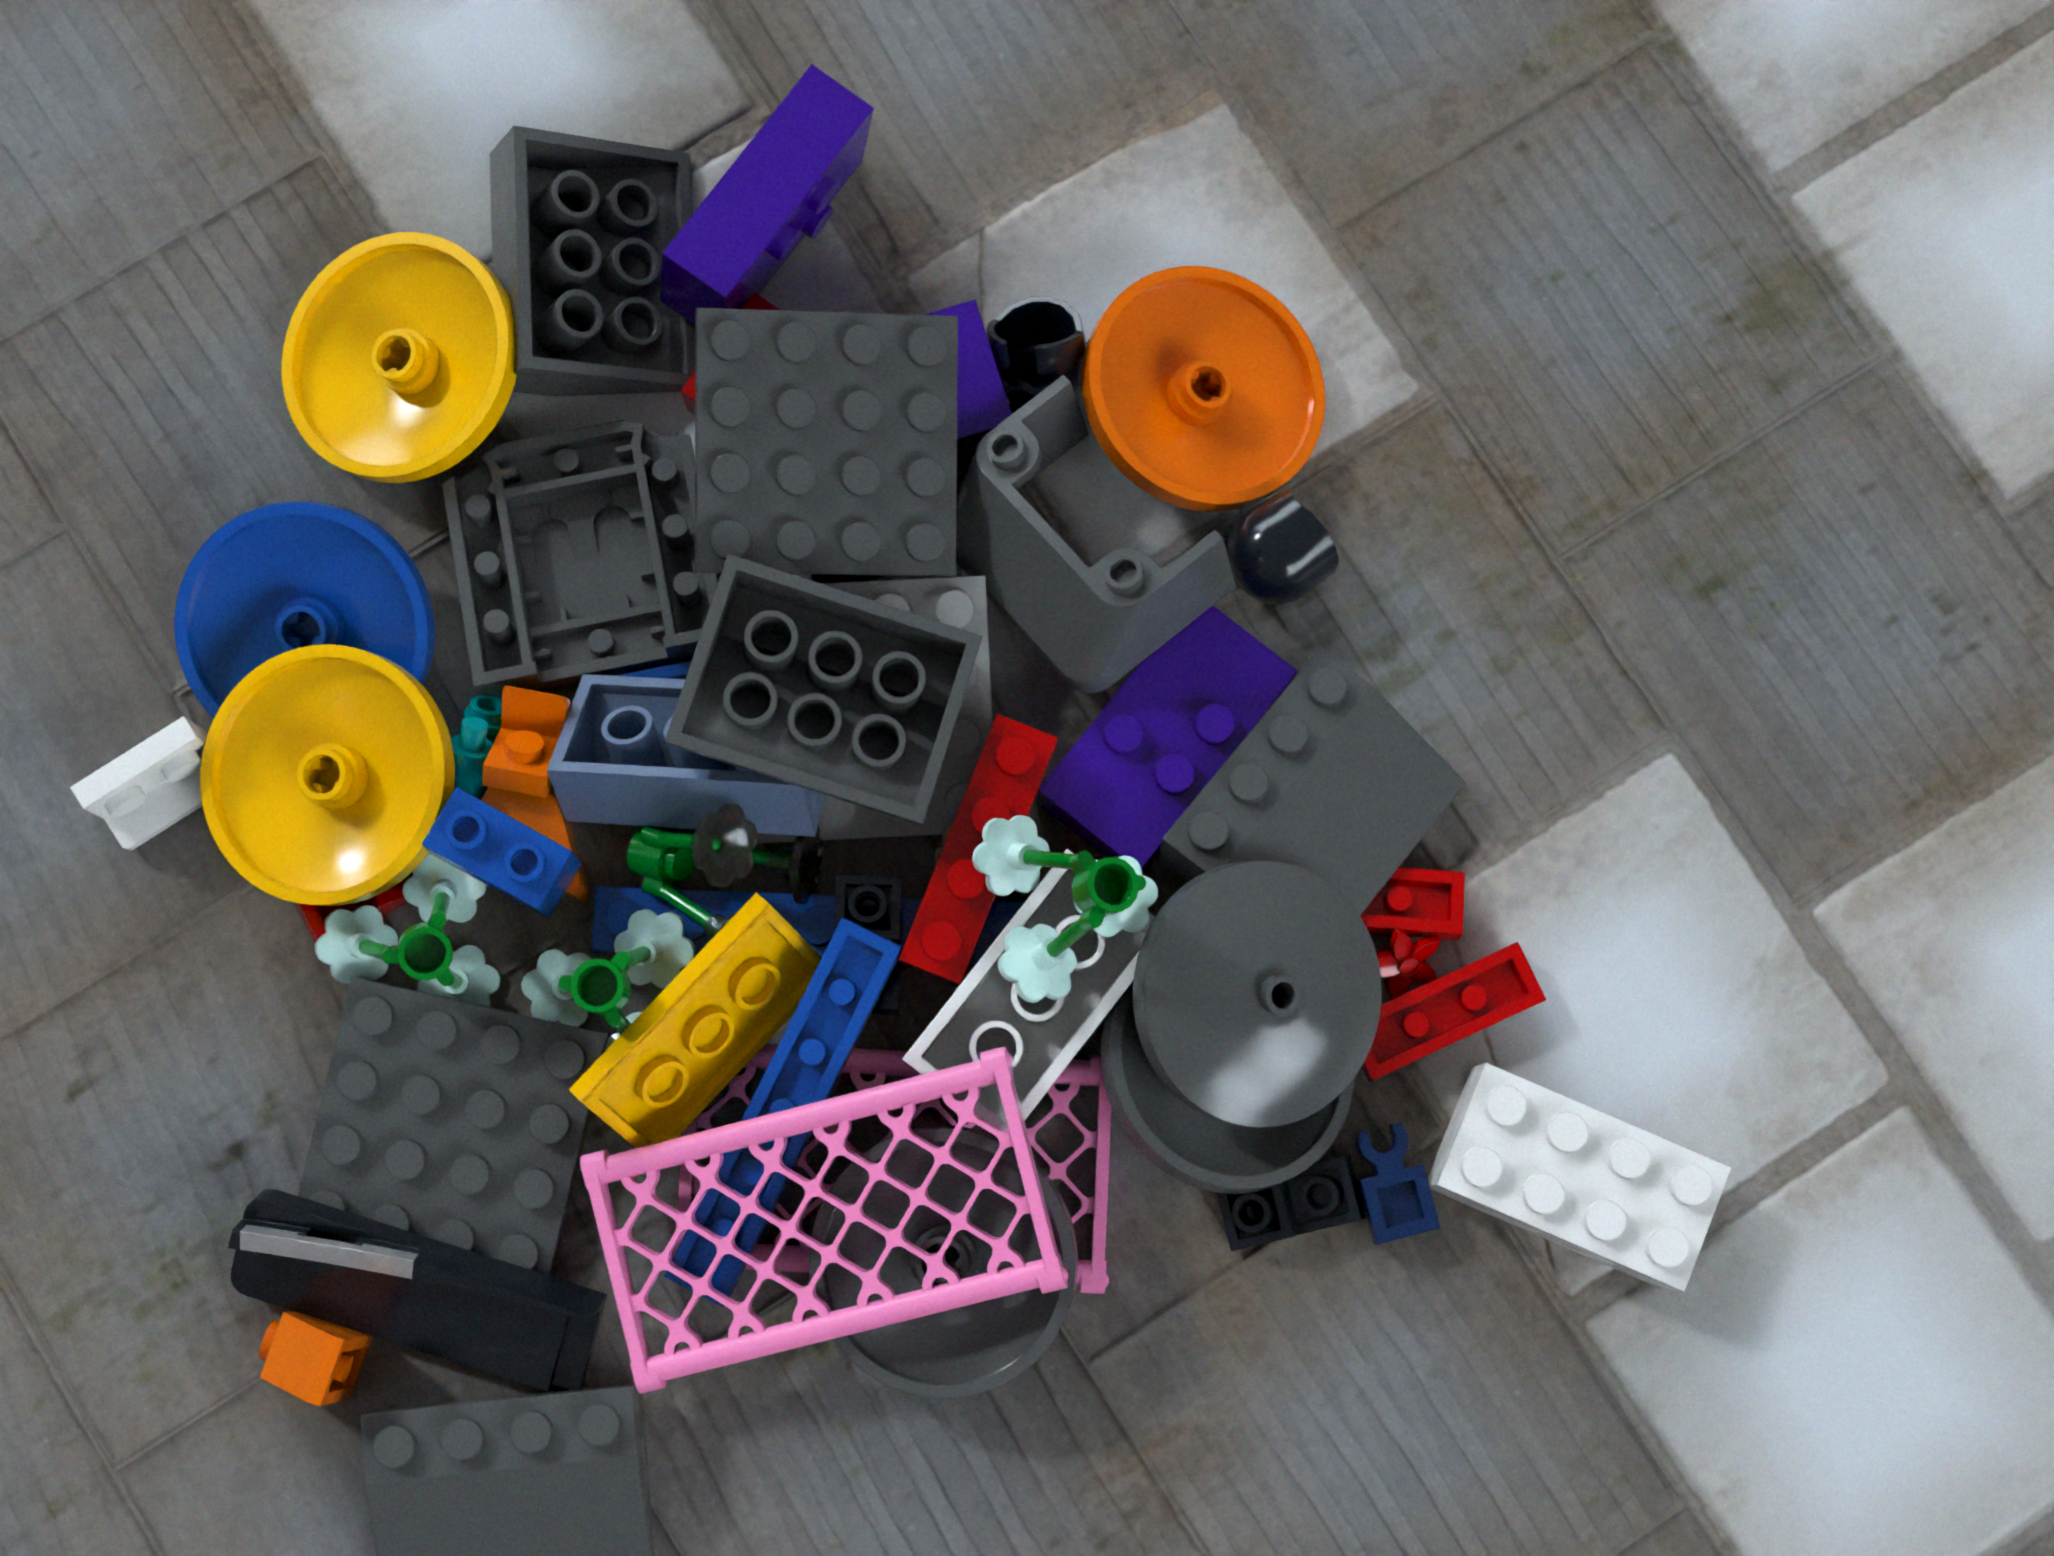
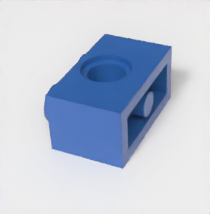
(502, 853)

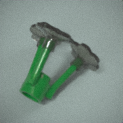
(725, 851)

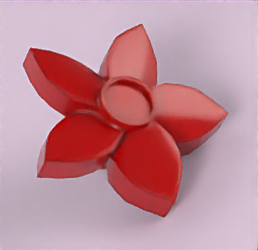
(1406, 962)

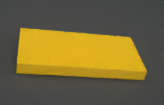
(701, 1028)

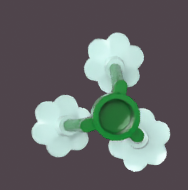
(1105, 892)
(363, 946)
(572, 985)

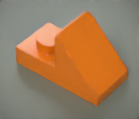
(526, 741)

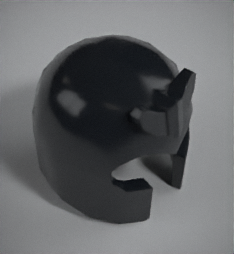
(1035, 346)
(1280, 550)

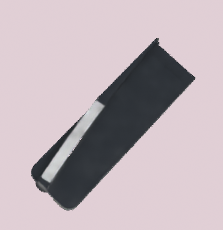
(416, 1291)

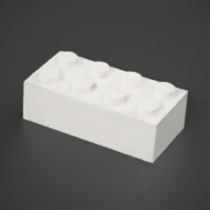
(1037, 1035)
(1578, 1177)

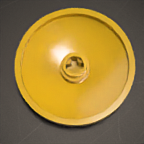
(399, 357)
(326, 775)

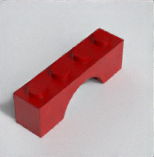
(957, 893)

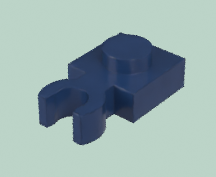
(1397, 1197)

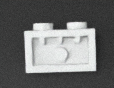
(148, 784)

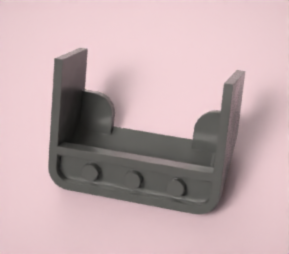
(1079, 618)

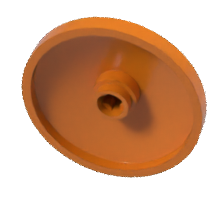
(1203, 388)

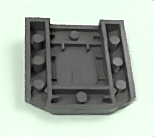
(578, 557)

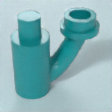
(477, 734)

